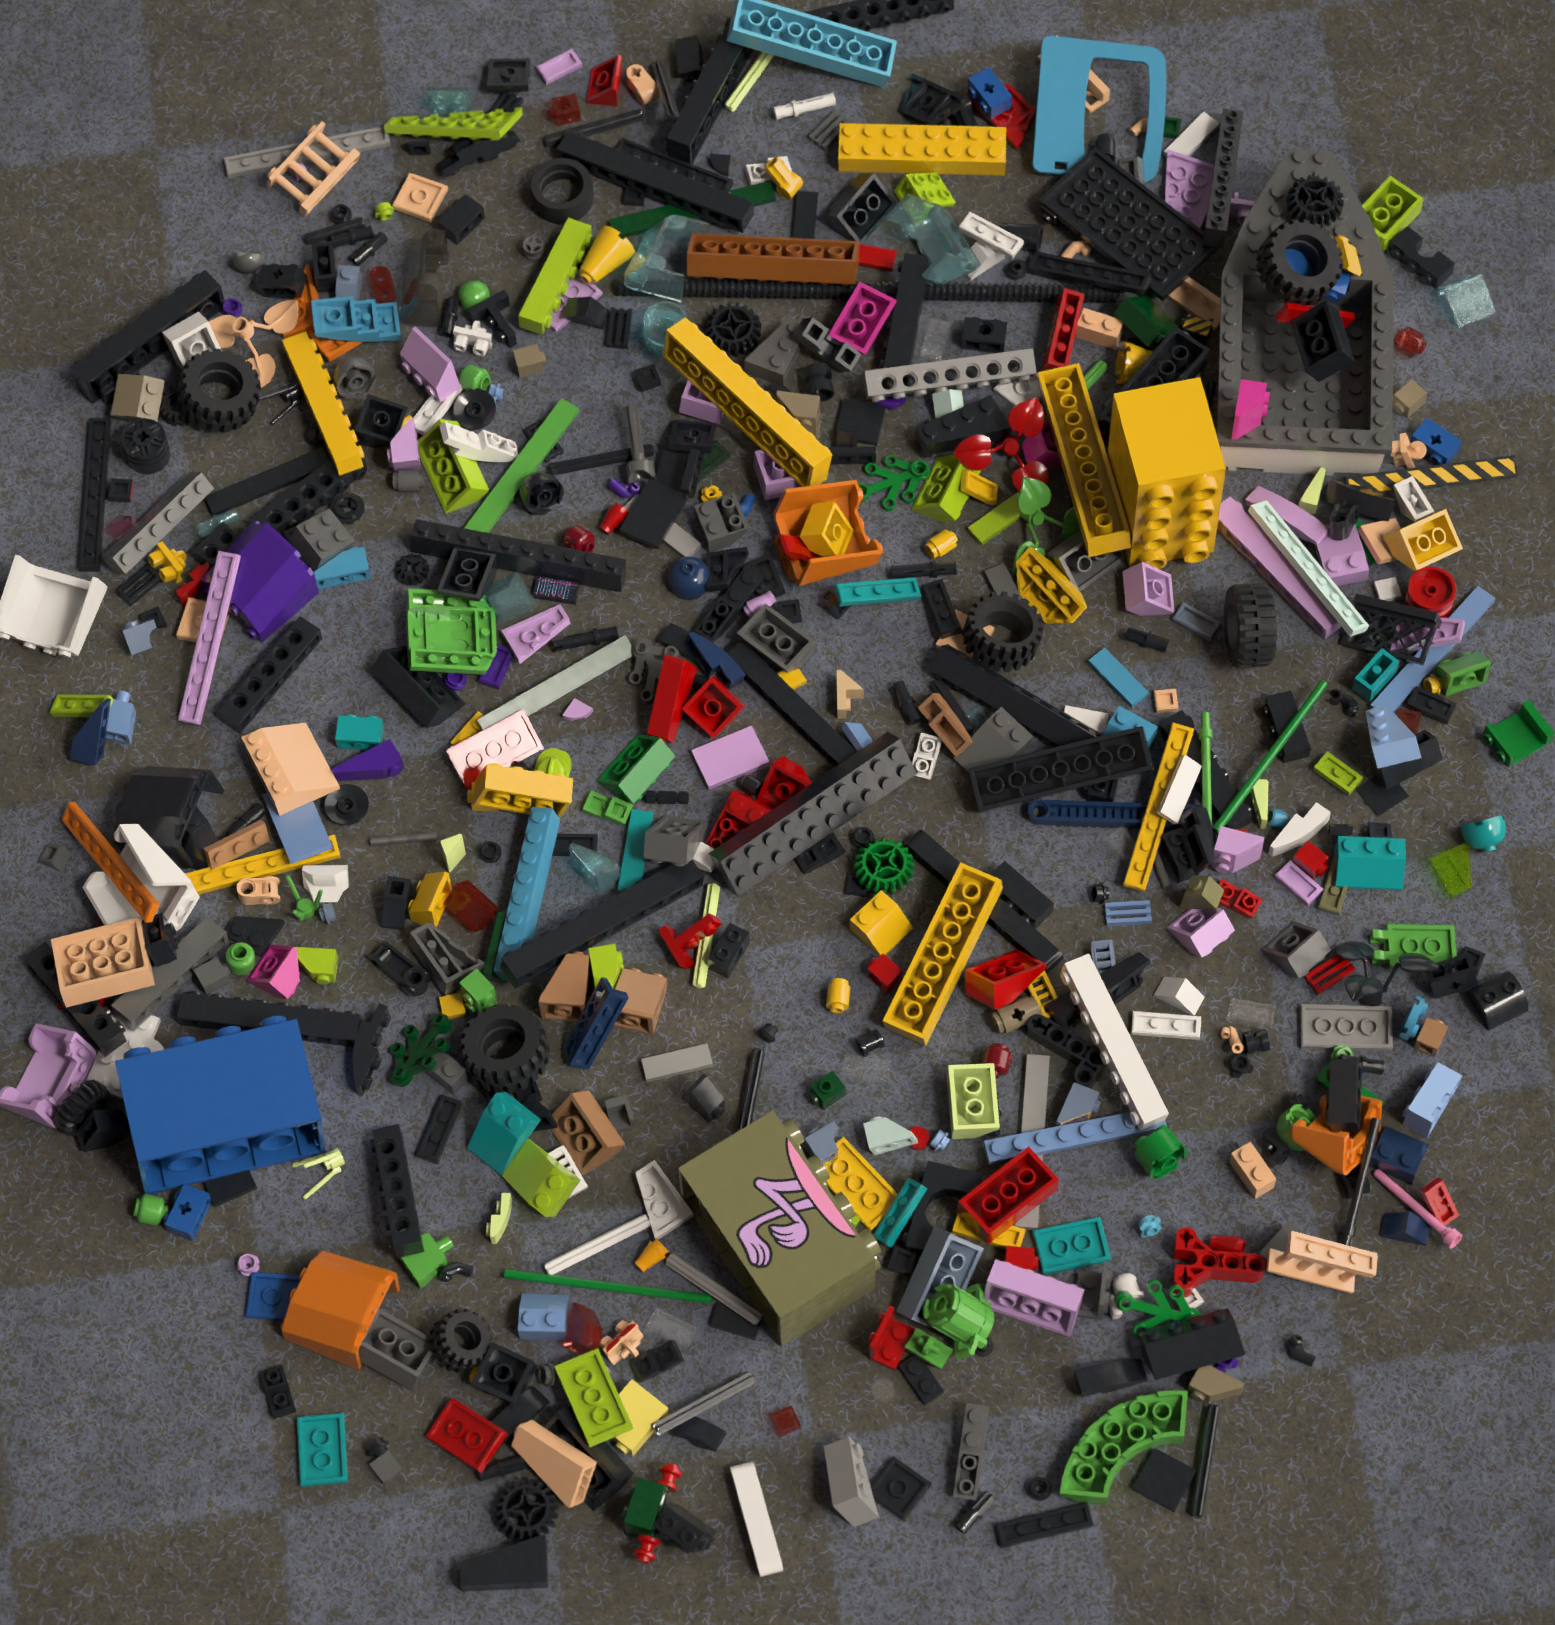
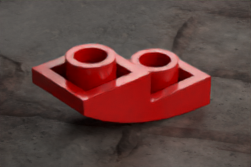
(795, 548)
(194, 587)
(1239, 900)

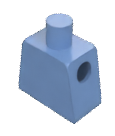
(121, 719)

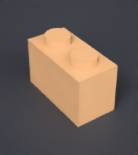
(1099, 329)
(1252, 1170)

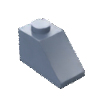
(348, 281)

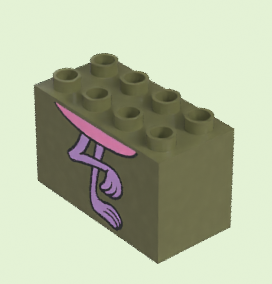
(780, 1226)

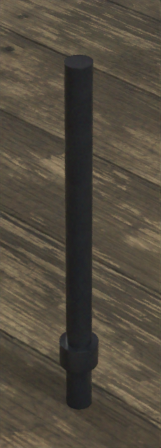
(1349, 1228)

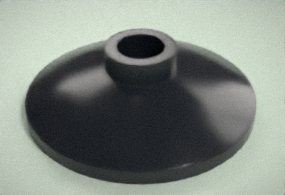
(472, 400)
(347, 795)

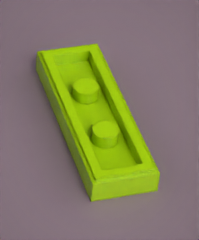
(996, 520)
(77, 705)

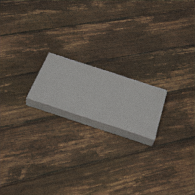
(1346, 1025)

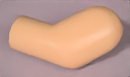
(1139, 127)
(1077, 247)
(1234, 1040)

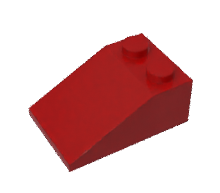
(1002, 978)

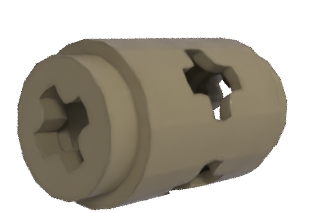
(1003, 1018)

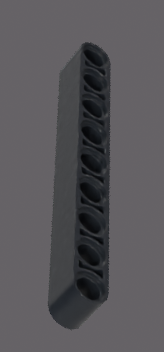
(790, 705)
(1002, 918)

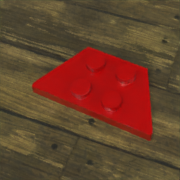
(1016, 119)

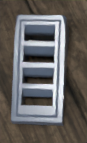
(1102, 945)

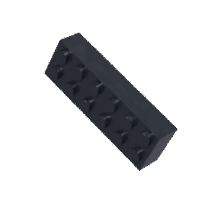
(1173, 360)

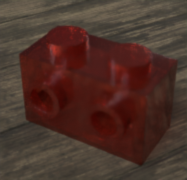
(471, 906)

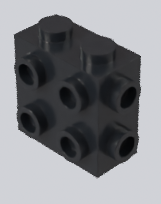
(685, 1529)

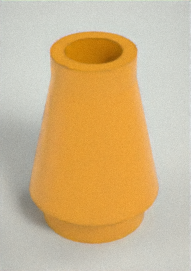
(651, 1255)

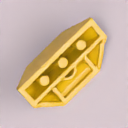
(1048, 589)

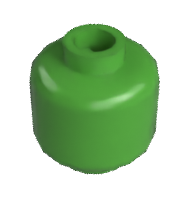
(474, 377)
(240, 958)
(150, 1209)

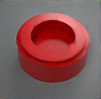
(922, 1136)

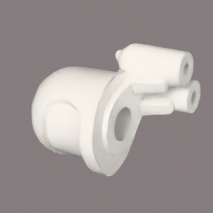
(1124, 1282)

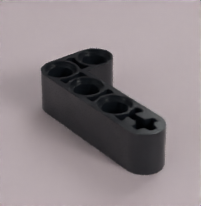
(1062, 1048)

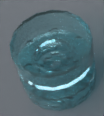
(656, 321)

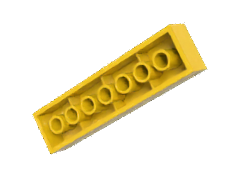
(922, 149)
(943, 954)

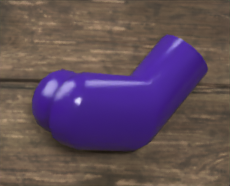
(891, 403)
(625, 490)

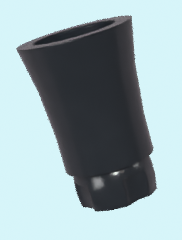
(1030, 233)

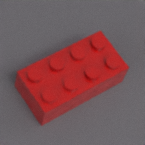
(1008, 1195)

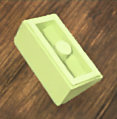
(453, 851)

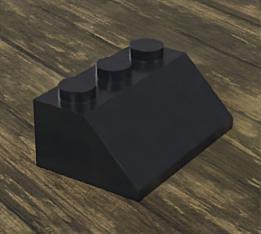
(860, 208)

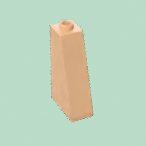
(555, 1461)

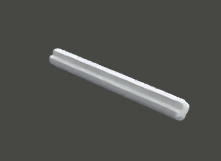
(597, 1244)

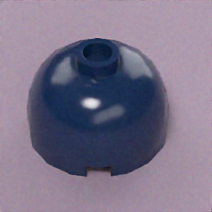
(688, 578)

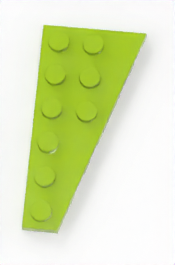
(459, 124)

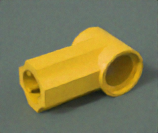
(786, 181)

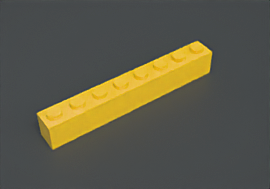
(323, 404)

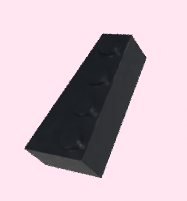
(951, 429)

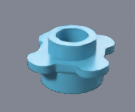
(1149, 1226)

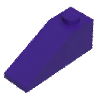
(372, 764)

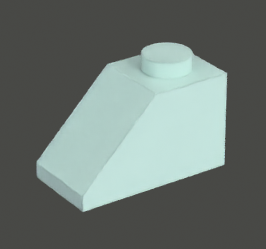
(887, 1135)

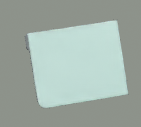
(947, 402)

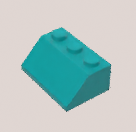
(1369, 863)

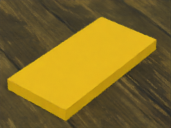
(860, 1184)

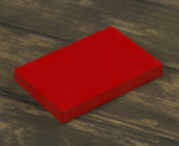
(466, 1435)

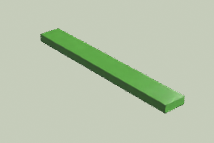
(523, 466)

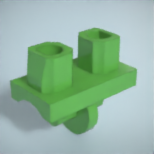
(929, 1349)

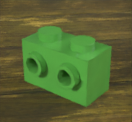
(477, 992)

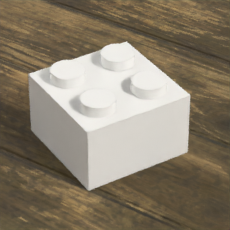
(190, 338)

